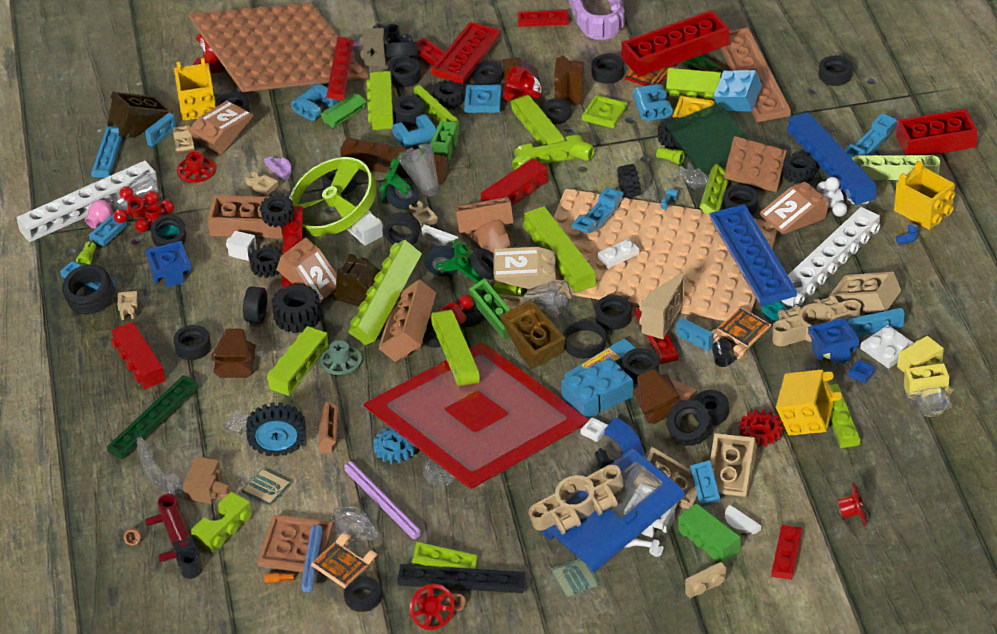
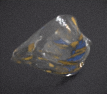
(931, 401)
(354, 523)

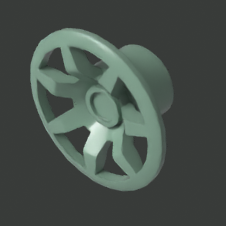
(340, 356)

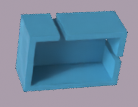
(601, 380)

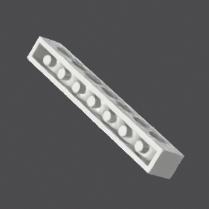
(76, 204)
(832, 254)

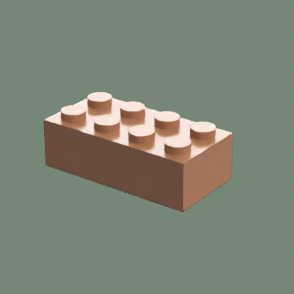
(241, 215)
(407, 321)

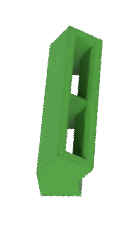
(343, 110)

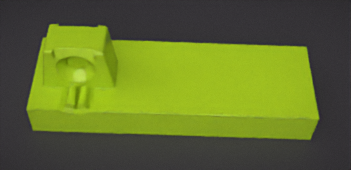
(437, 556)

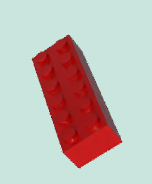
(675, 43)

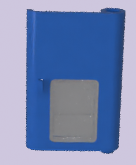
(640, 502)

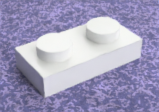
(618, 253)

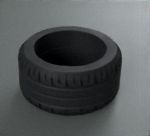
(81, 276)

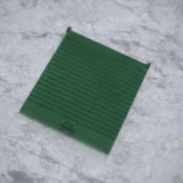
(706, 137)

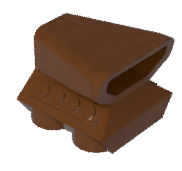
(569, 80)
(233, 355)
(655, 395)

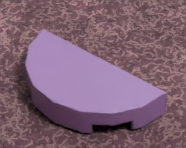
(280, 167)

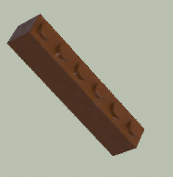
(379, 157)

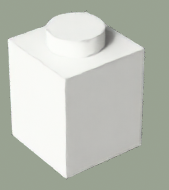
(241, 245)

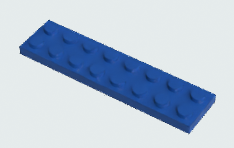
(753, 255)

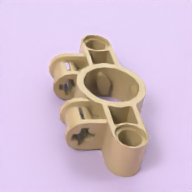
(793, 322)
(555, 510)

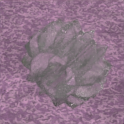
(436, 474)

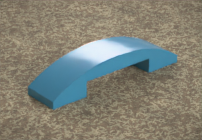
(874, 138)
(600, 213)

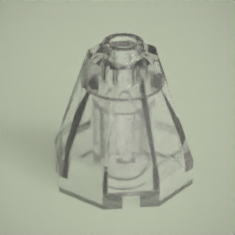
(551, 298)

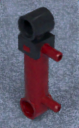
(183, 544)

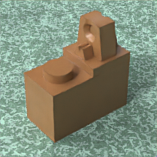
(202, 481)

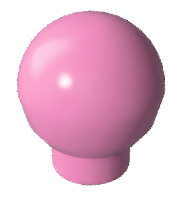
(98, 213)

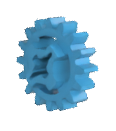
(392, 446)

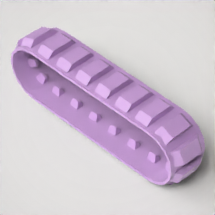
(600, 26)

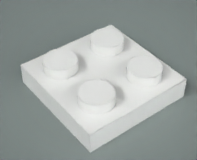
(886, 345)

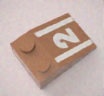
(220, 126)
(796, 208)
(308, 266)

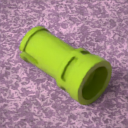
(674, 156)
(85, 256)

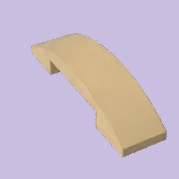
(183, 139)

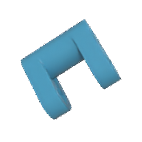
(305, 103)
(647, 104)
(415, 137)

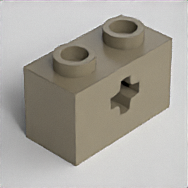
(373, 47)

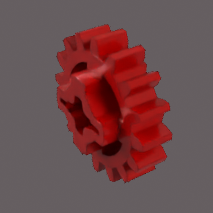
(761, 427)

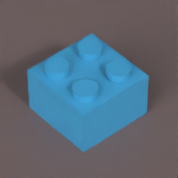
(738, 90)

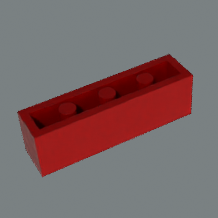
(518, 183)
(137, 355)

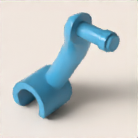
(672, 195)

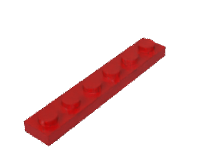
(340, 68)
(292, 235)

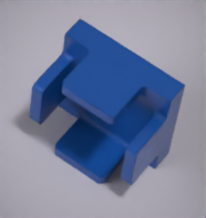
(168, 262)
(833, 338)

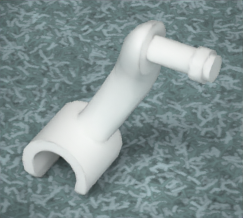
(655, 550)

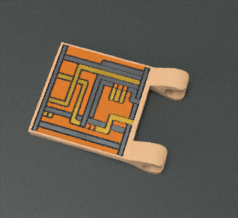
(742, 329)
(342, 564)

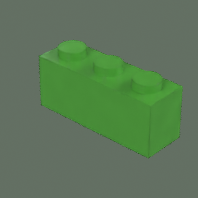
(490, 305)
(709, 533)

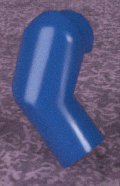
(910, 236)

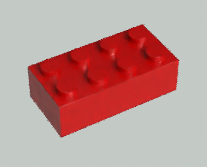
(937, 133)

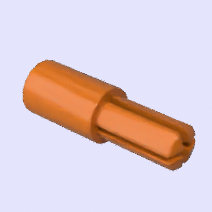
(276, 577)

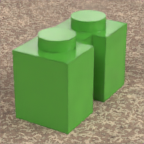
(445, 139)

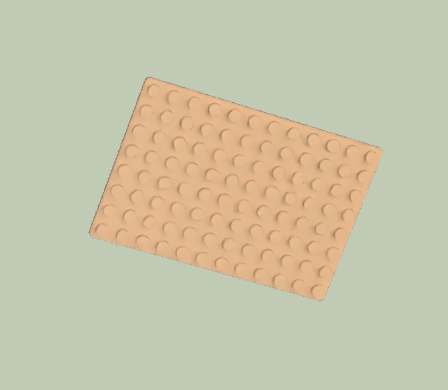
(668, 245)

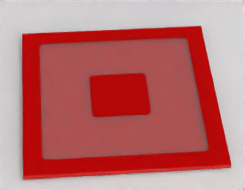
(478, 426)

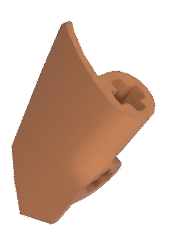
(492, 236)

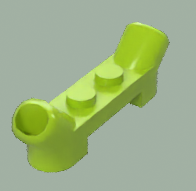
(572, 148)

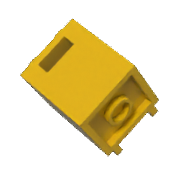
(194, 90)
(924, 196)
(806, 402)

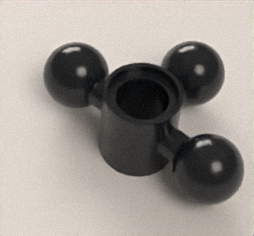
(392, 34)

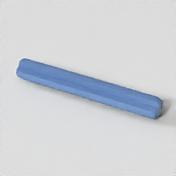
(312, 554)

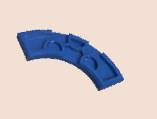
(623, 435)

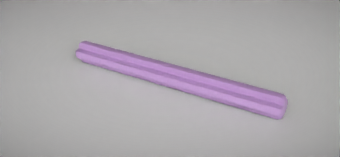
(382, 500)

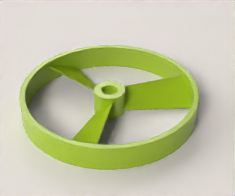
(350, 214)

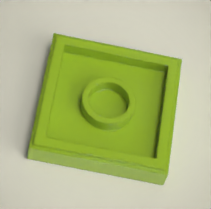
(604, 111)

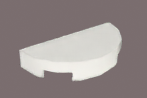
(438, 237)
(740, 522)

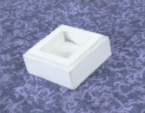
(593, 429)

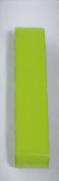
(536, 121)
(455, 348)

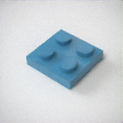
(483, 98)

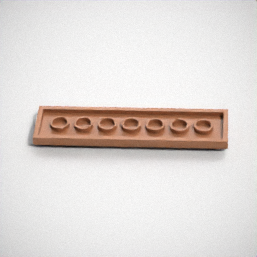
(745, 55)

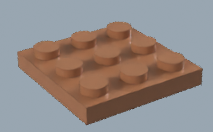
(754, 164)
(288, 542)

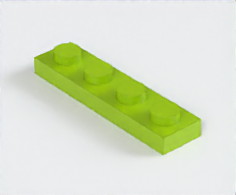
(433, 107)
(714, 190)
(842, 422)

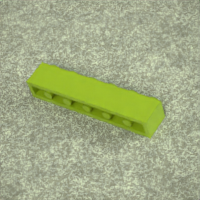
(568, 259)
(384, 292)

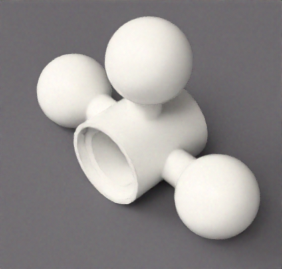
(830, 191)

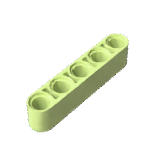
(892, 166)

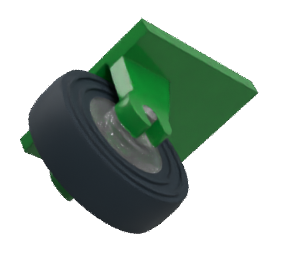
(398, 191)
(446, 260)

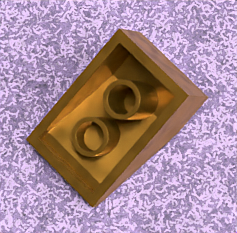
(533, 334)

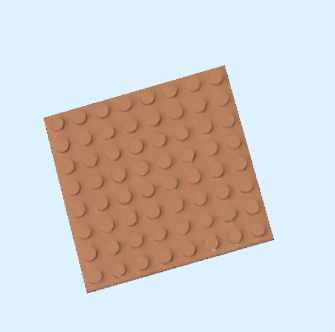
(273, 45)

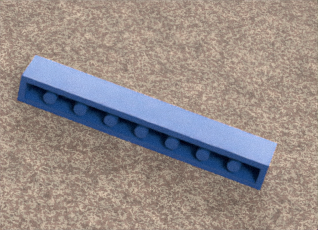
(832, 158)

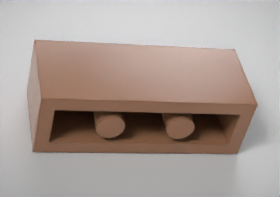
(475, 215)

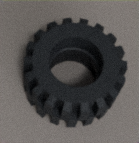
(296, 308)

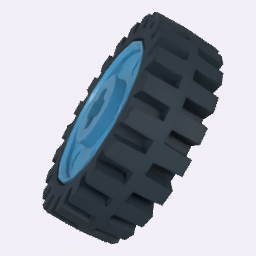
(276, 429)

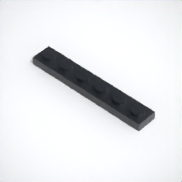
(462, 578)

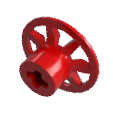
(195, 165)
(852, 505)
(430, 606)

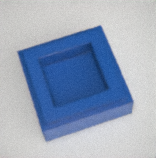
(861, 371)

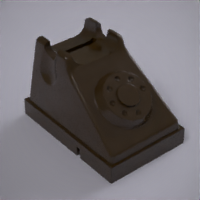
(135, 112)
(354, 280)

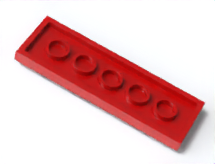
(465, 52)

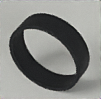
(584, 326)

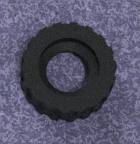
(689, 407)

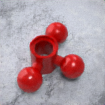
(126, 193)
(151, 213)
(465, 302)

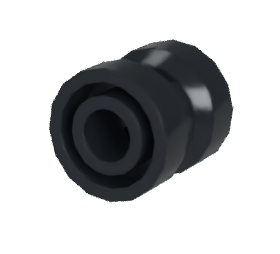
(722, 353)

